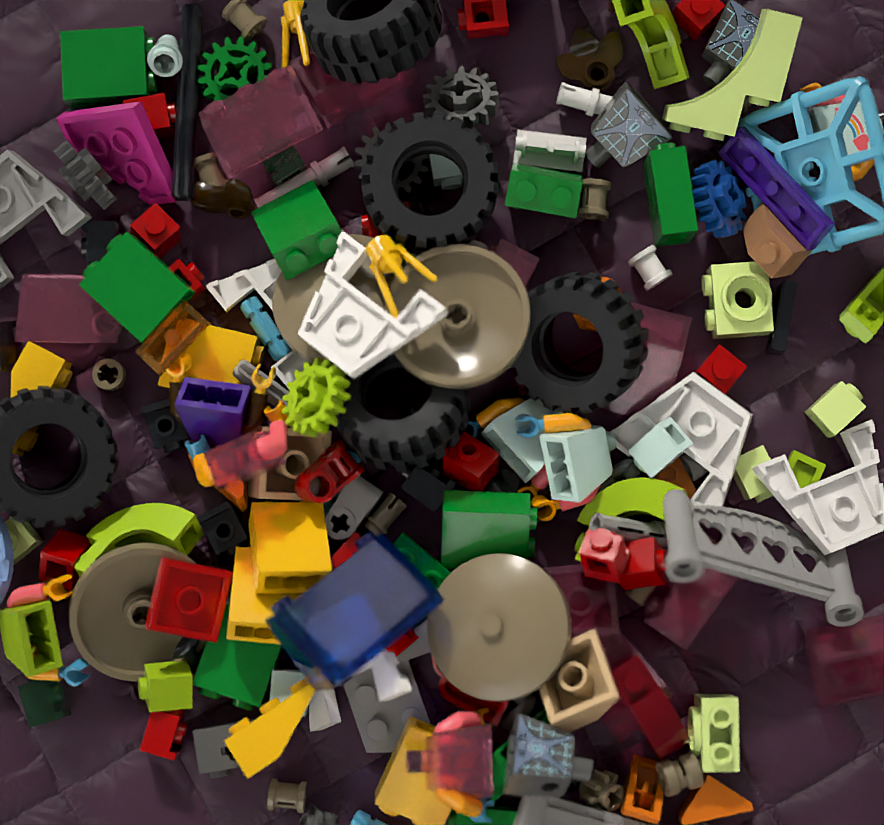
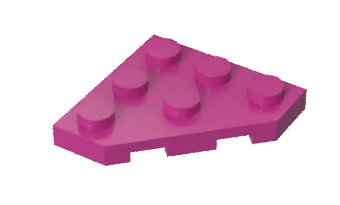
(123, 146)

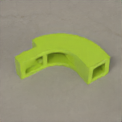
(657, 36)
(866, 310)
(627, 499)
(142, 524)

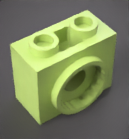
(725, 316)
(715, 732)

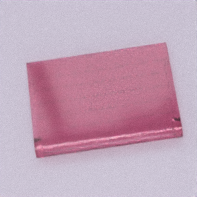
(61, 312)

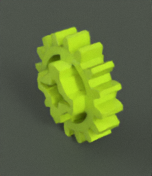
(316, 397)

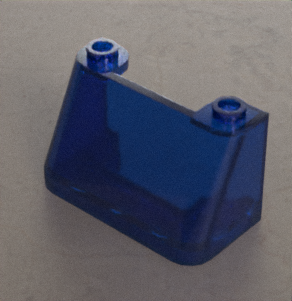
(353, 612)

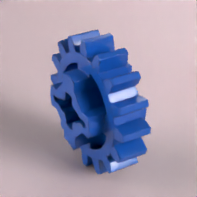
(718, 199)

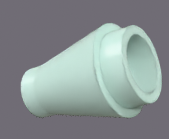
(165, 57)

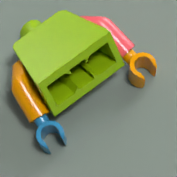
(31, 633)

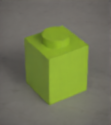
(166, 686)

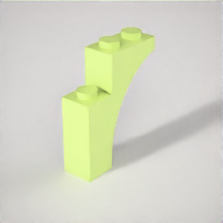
(758, 74)

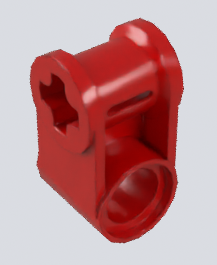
(334, 470)

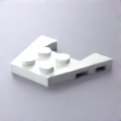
(263, 280)
(351, 326)
(711, 423)
(838, 507)
(389, 685)

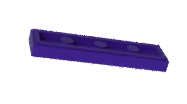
(776, 189)

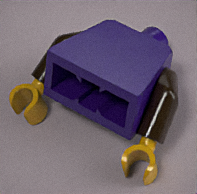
(217, 408)

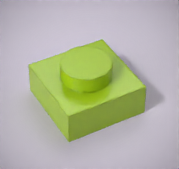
(805, 468)

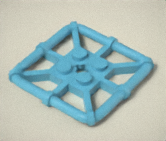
(829, 153)

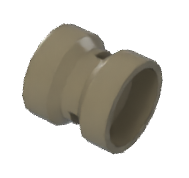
(679, 774)

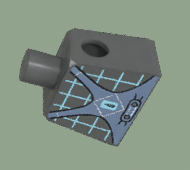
(729, 42)
(626, 129)
(542, 760)

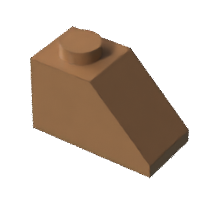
(772, 244)

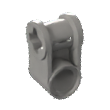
(354, 502)

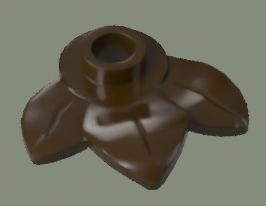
(591, 55)
(232, 199)

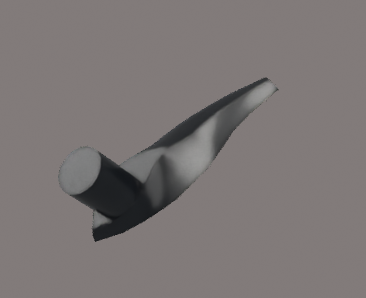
(186, 650)

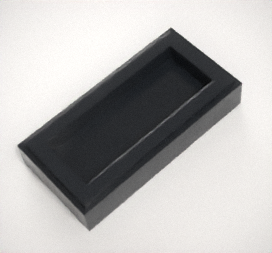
(781, 317)

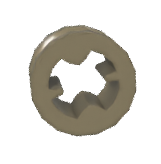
(112, 364)

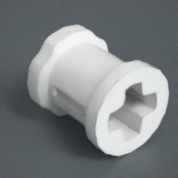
(649, 267)

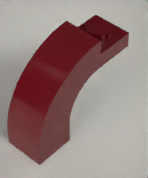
(650, 708)

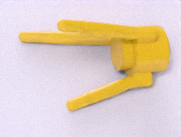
(292, 21)
(388, 258)

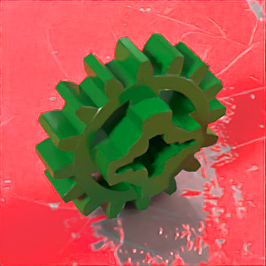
(244, 66)

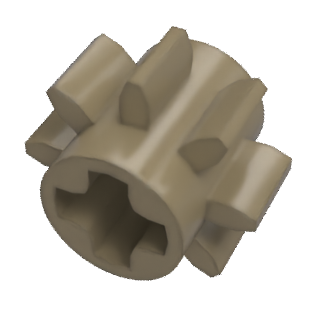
(602, 791)

